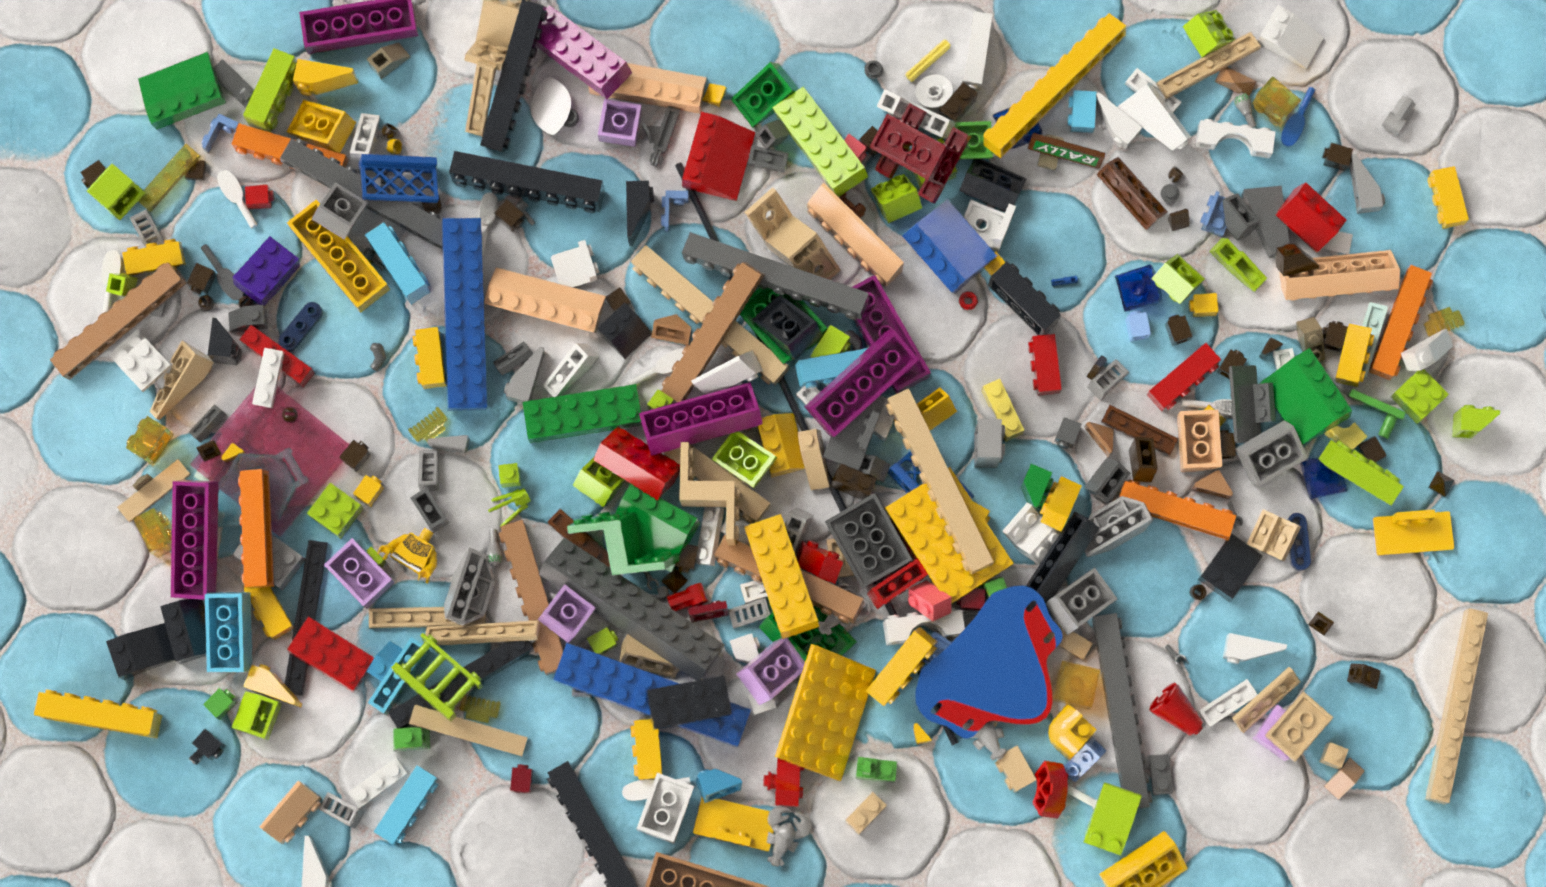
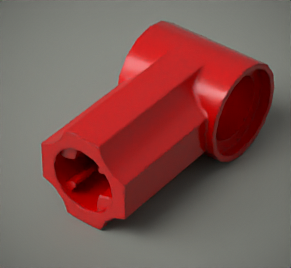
(691, 596)

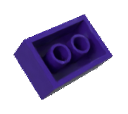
(266, 271)

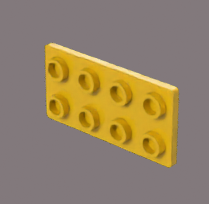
(1413, 532)
(733, 823)

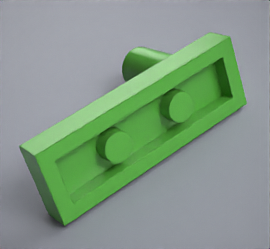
(1392, 412)

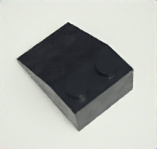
(638, 200)
(788, 326)
(1230, 567)
(140, 651)

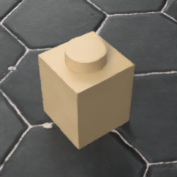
(1333, 755)

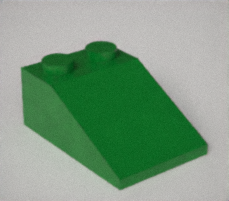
(763, 93)

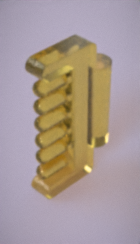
(1440, 317)
(432, 429)
(479, 713)

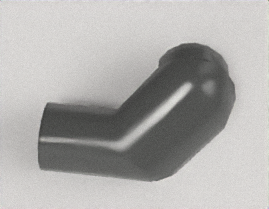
(855, 340)
(379, 354)

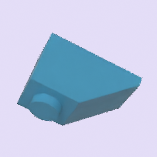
(384, 660)
(717, 784)

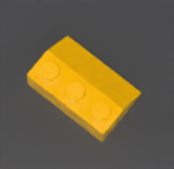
(780, 438)

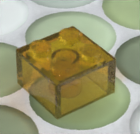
(1276, 102)
(149, 440)
(155, 531)
(1076, 685)

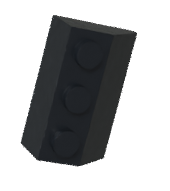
(992, 184)
(186, 628)

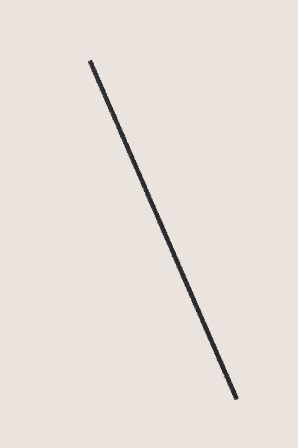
(796, 411)

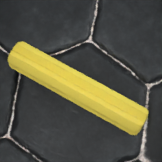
(928, 60)

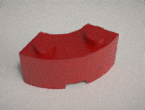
(819, 561)
(787, 784)
(1051, 789)

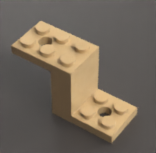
(494, 32)
(790, 237)
(709, 493)

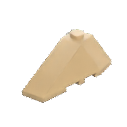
(187, 371)

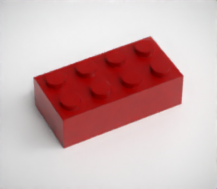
(633, 462)
(330, 654)

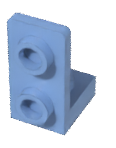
(217, 123)
(677, 198)
(1084, 759)

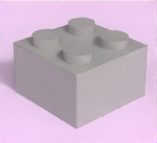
(339, 210)

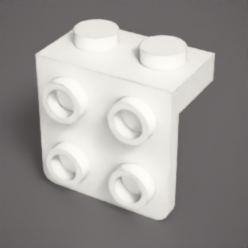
(575, 266)

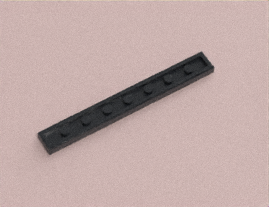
(306, 607)

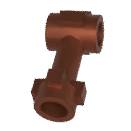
(859, 209)

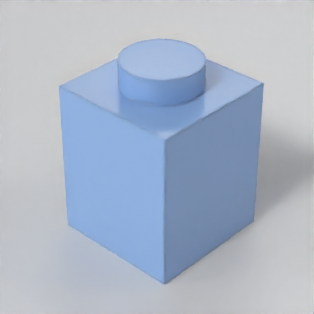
(1138, 326)

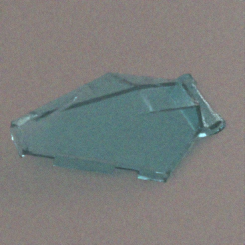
(280, 478)

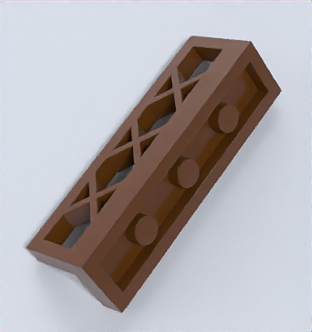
(1130, 194)

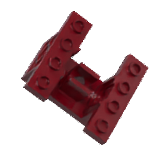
(927, 157)

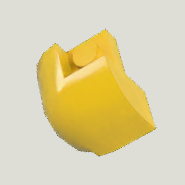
(1069, 731)

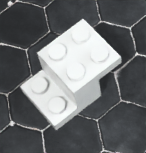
(140, 360)
(1030, 535)

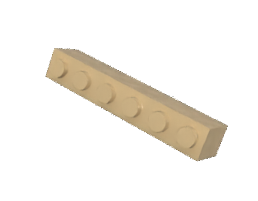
(751, 503)

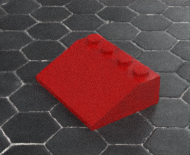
(718, 157)

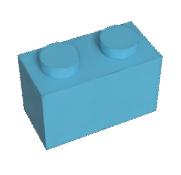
(1082, 111)

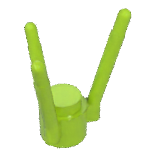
(518, 496)

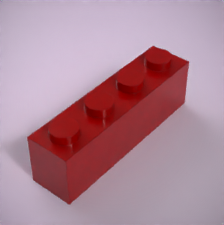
(291, 365)
(1183, 377)

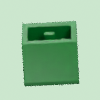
(1035, 484)

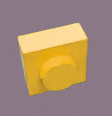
(994, 265)

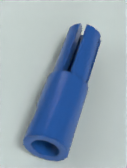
(1067, 280)

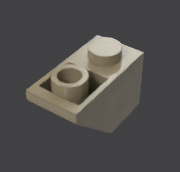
(387, 59)
(1311, 336)

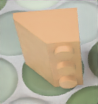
(1199, 440)
(291, 813)

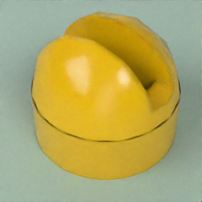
(390, 146)

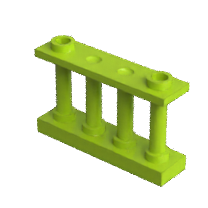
(433, 696)

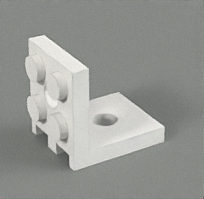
(996, 222)

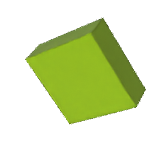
(376, 557)

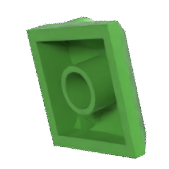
(975, 148)

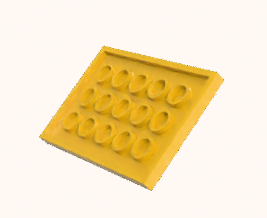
(926, 536)
(825, 713)

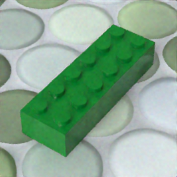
(582, 413)

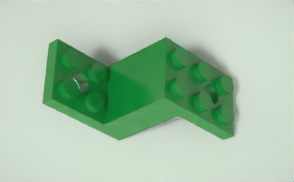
(623, 542)

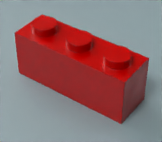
(1045, 364)
(897, 583)

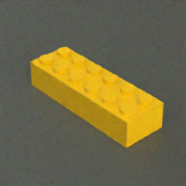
(339, 259)
(781, 576)
(99, 715)

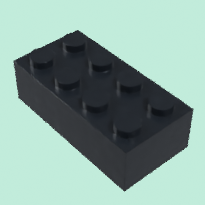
(1024, 299)
(688, 702)

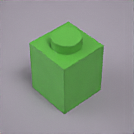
(220, 703)

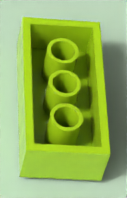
(271, 91)
(1361, 472)

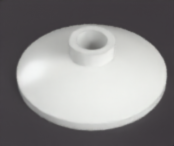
(930, 85)

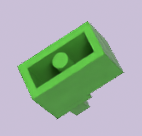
(876, 769)

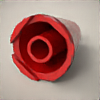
(1177, 710)

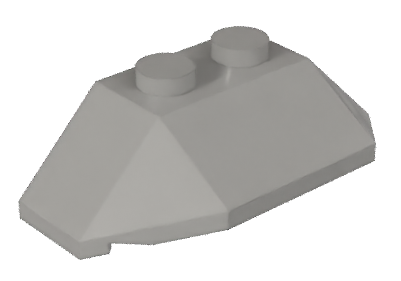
(1118, 524)
(469, 588)

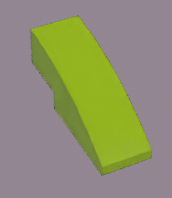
(1238, 264)

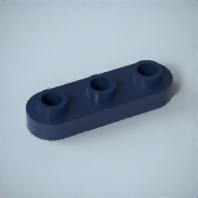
(308, 321)
(1303, 550)

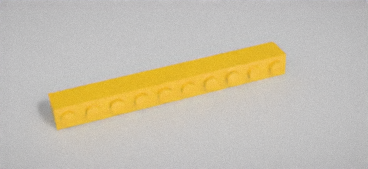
(1054, 85)

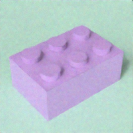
(359, 573)
(772, 670)

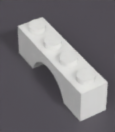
(932, 121)
(1259, 141)
(898, 629)
(745, 651)

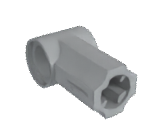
(1397, 118)

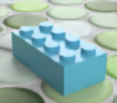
(395, 259)
(228, 631)

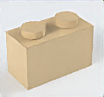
(1015, 769)
(865, 813)

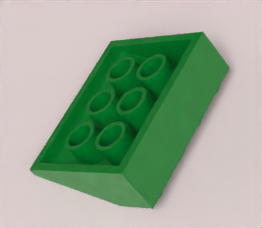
(181, 91)
(761, 299)
(1307, 397)
(659, 523)
(838, 641)

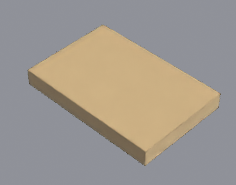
(1298, 726)

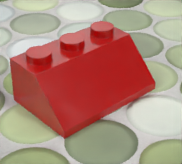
(1310, 217)

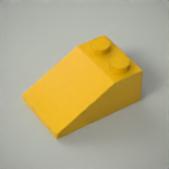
(321, 78)
(321, 126)

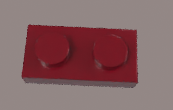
(710, 611)

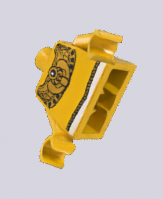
(413, 553)

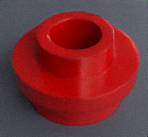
(970, 295)
(769, 781)

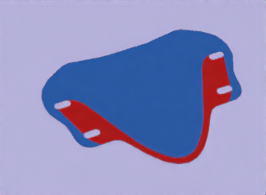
(993, 666)

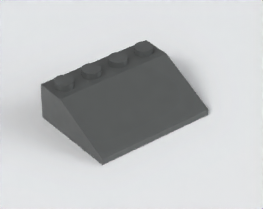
(869, 540)

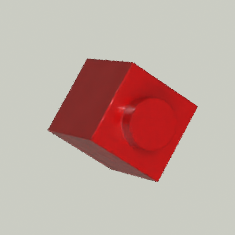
(258, 197)

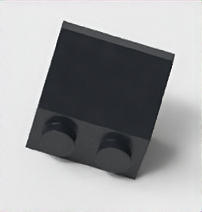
(624, 330)
(222, 346)

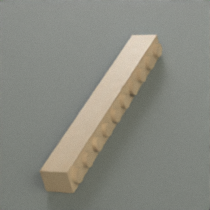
(697, 304)
(939, 481)
(1456, 706)

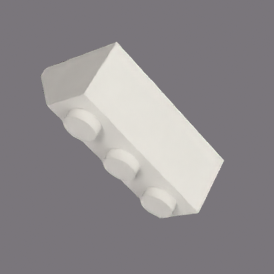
(729, 374)

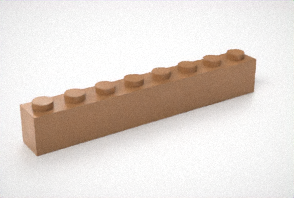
(118, 320)
(712, 332)
(532, 592)
(822, 593)

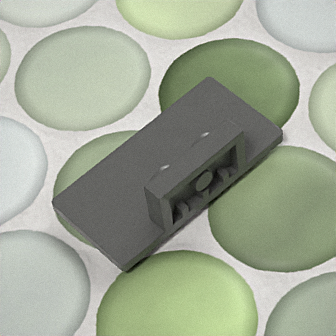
(1250, 402)
(852, 442)

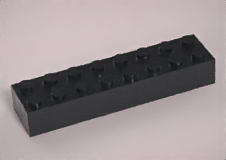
(527, 182)

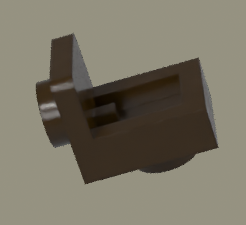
(1364, 675)

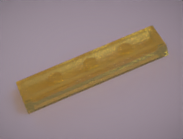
(169, 177)

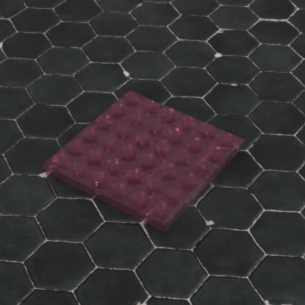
(266, 432)

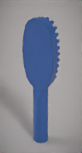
(1296, 122)

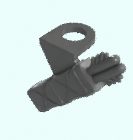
(661, 134)

